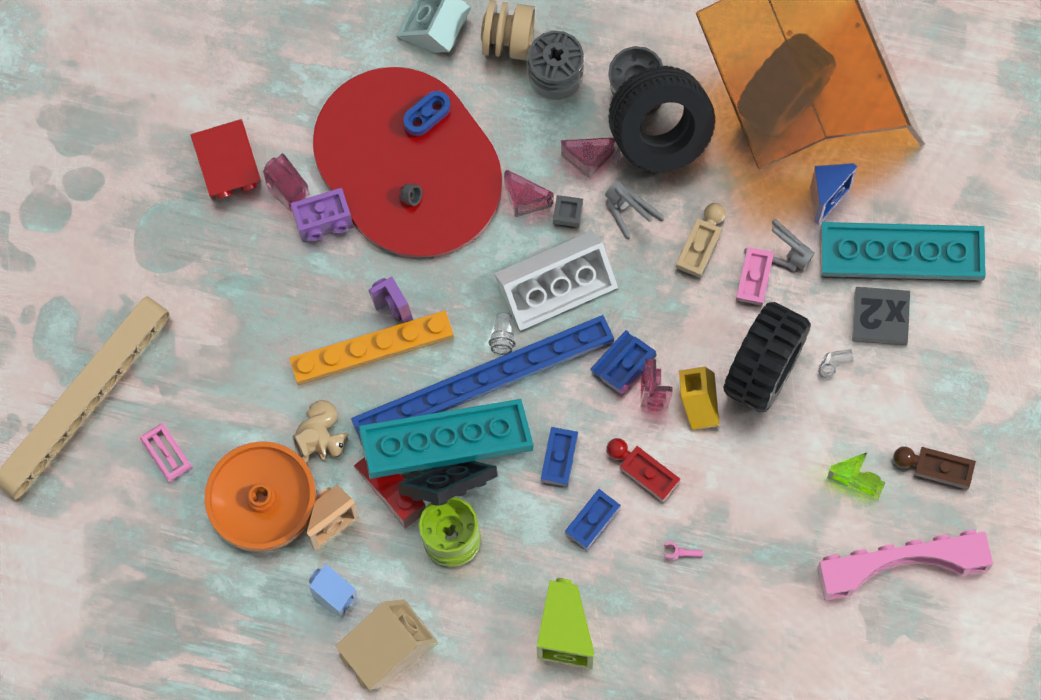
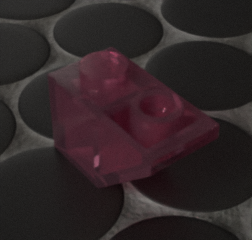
(285, 181)

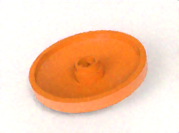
(260, 496)

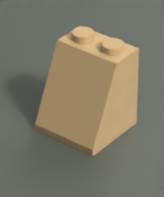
(385, 643)

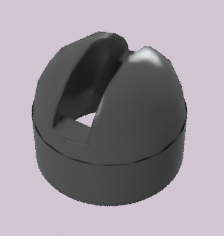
(414, 190)

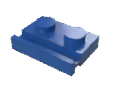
(623, 362)

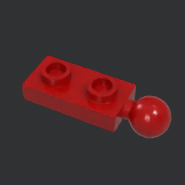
(643, 469)

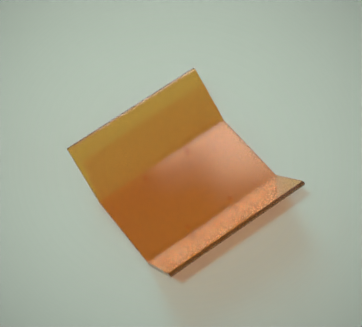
(804, 72)

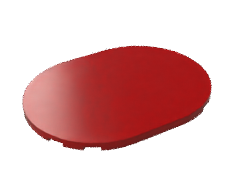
(371, 156)

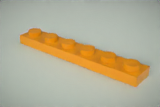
(371, 347)

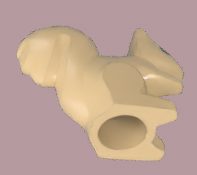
(313, 433)

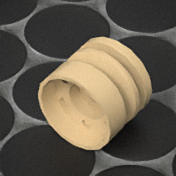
(508, 30)

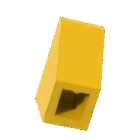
(699, 397)

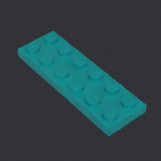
(903, 251)
(445, 438)

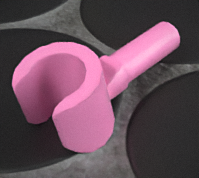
(681, 552)

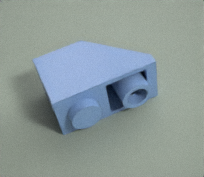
(331, 590)

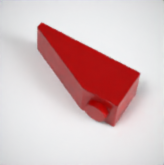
(387, 489)

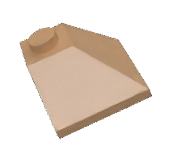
(330, 515)

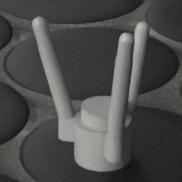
(622, 197)
(799, 253)

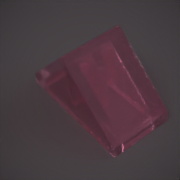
(588, 154)
(526, 195)

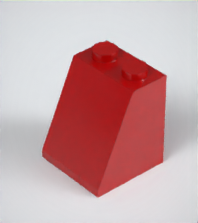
(226, 159)

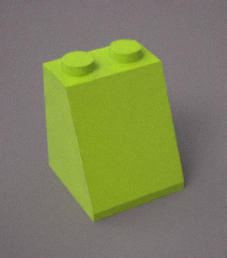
(564, 627)

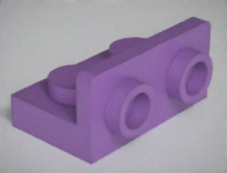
(322, 215)
(387, 292)

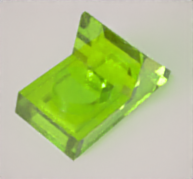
(849, 474)

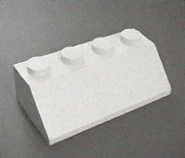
(556, 280)

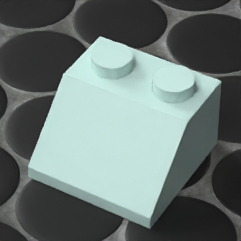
(434, 24)

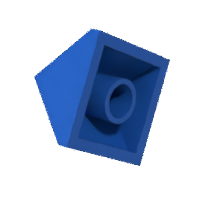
(829, 187)

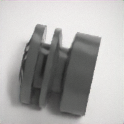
(629, 62)
(555, 65)

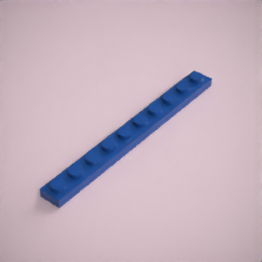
(493, 374)

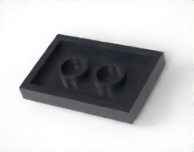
(447, 481)

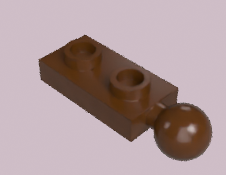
(937, 466)

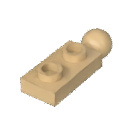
(701, 241)

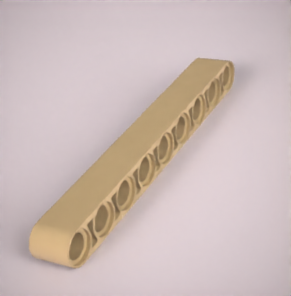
(81, 397)

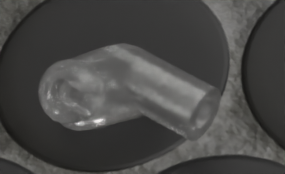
(832, 360)

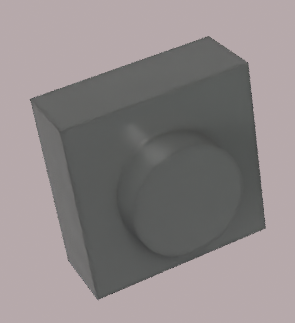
(568, 211)

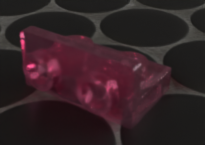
(653, 395)

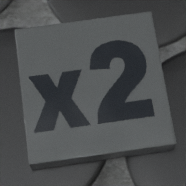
(881, 315)

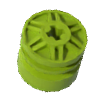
(444, 520)

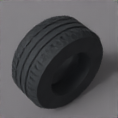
(675, 147)

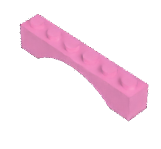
(961, 554)

